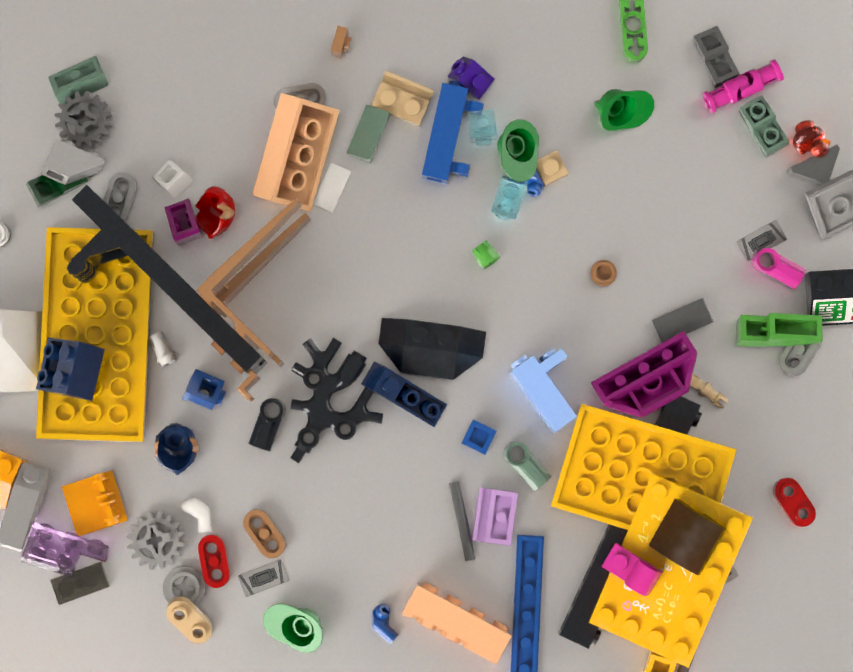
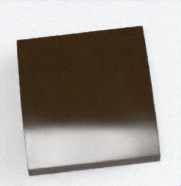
(687, 537)

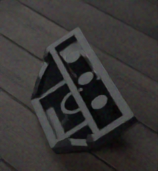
(431, 347)

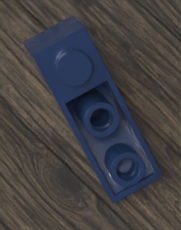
(404, 394)

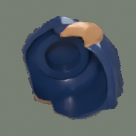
(176, 448)

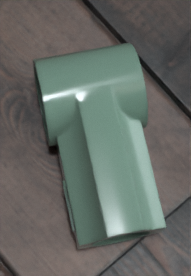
(528, 467)

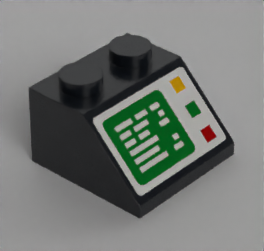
(830, 296)

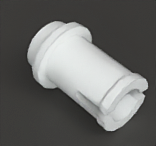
(162, 349)

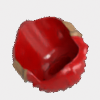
(215, 212)

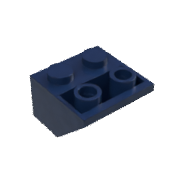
(70, 368)

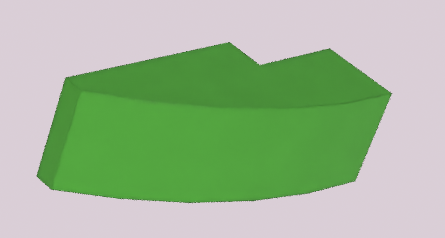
(778, 330)

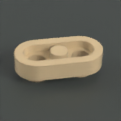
(191, 620)

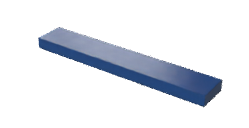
(527, 603)

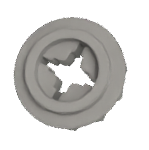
(177, 577)

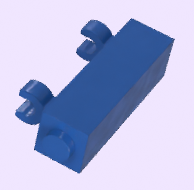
(445, 133)

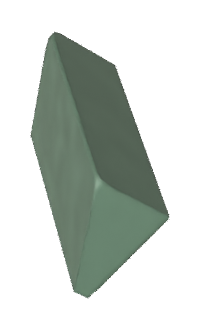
(80, 77)
(368, 133)

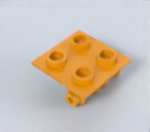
(94, 503)

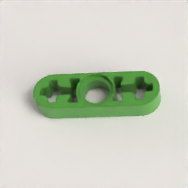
(628, 43)

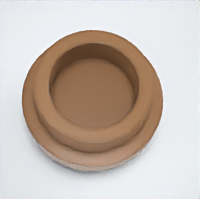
(603, 273)

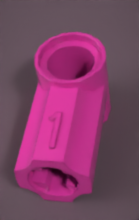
(780, 268)

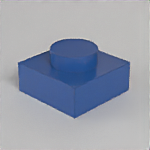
(479, 437)

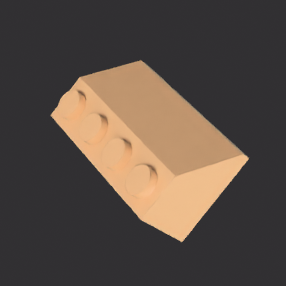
(295, 151)

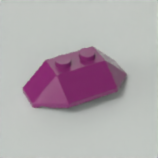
(649, 378)

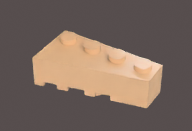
(456, 622)

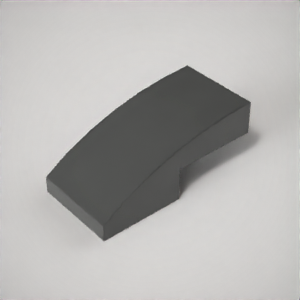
(715, 56)
(683, 319)

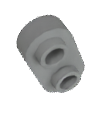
(302, 91)
(118, 198)
(803, 353)

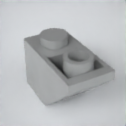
(69, 163)

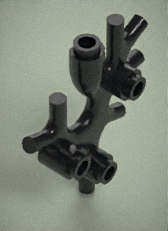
(318, 407)

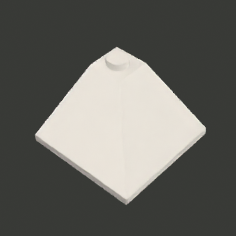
(19, 350)

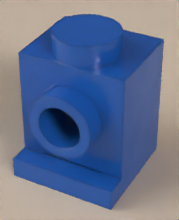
(204, 381)

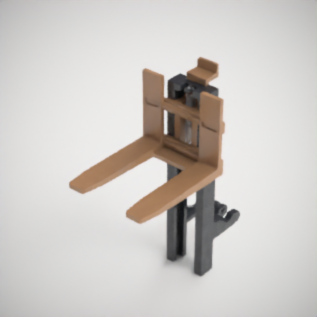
(119, 240)

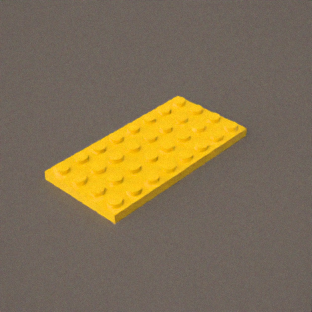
(103, 313)

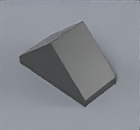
(814, 169)

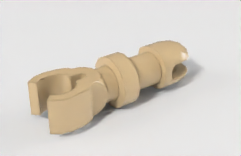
(706, 390)

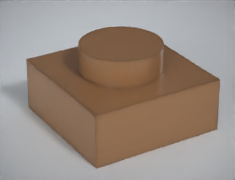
(341, 42)

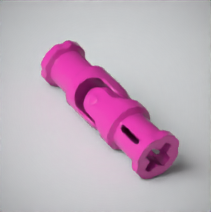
(740, 88)

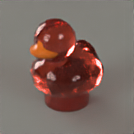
(810, 139)

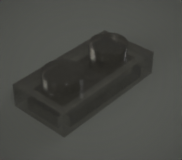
(82, 583)

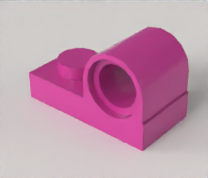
(634, 570)

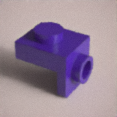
(471, 76)

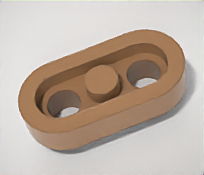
(262, 535)

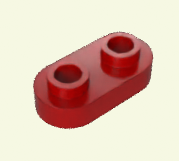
(794, 502)
(213, 561)

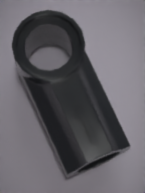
(266, 426)

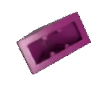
(183, 222)

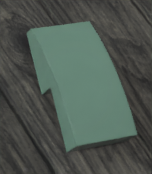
(764, 126)

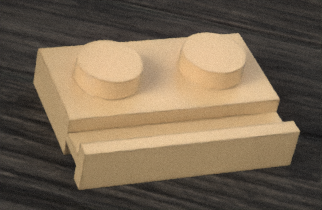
(403, 98)

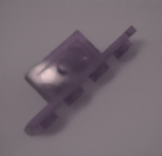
(59, 549)

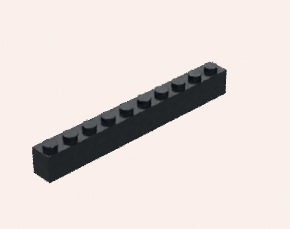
(675, 416)

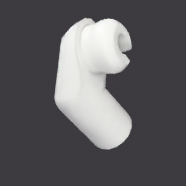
(200, 511)

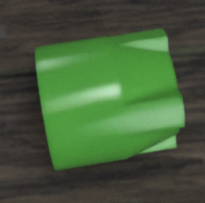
(486, 254)

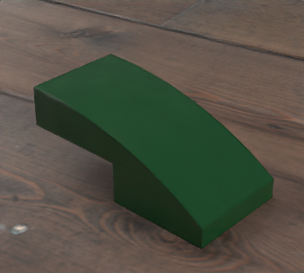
(46, 189)

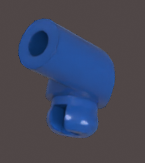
(535, 185)
(380, 623)

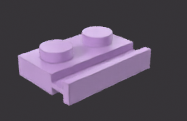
(495, 516)

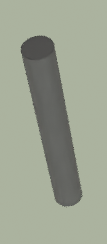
(462, 521)

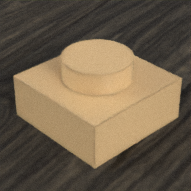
(551, 168)

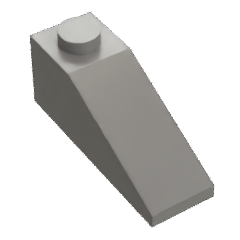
(23, 506)

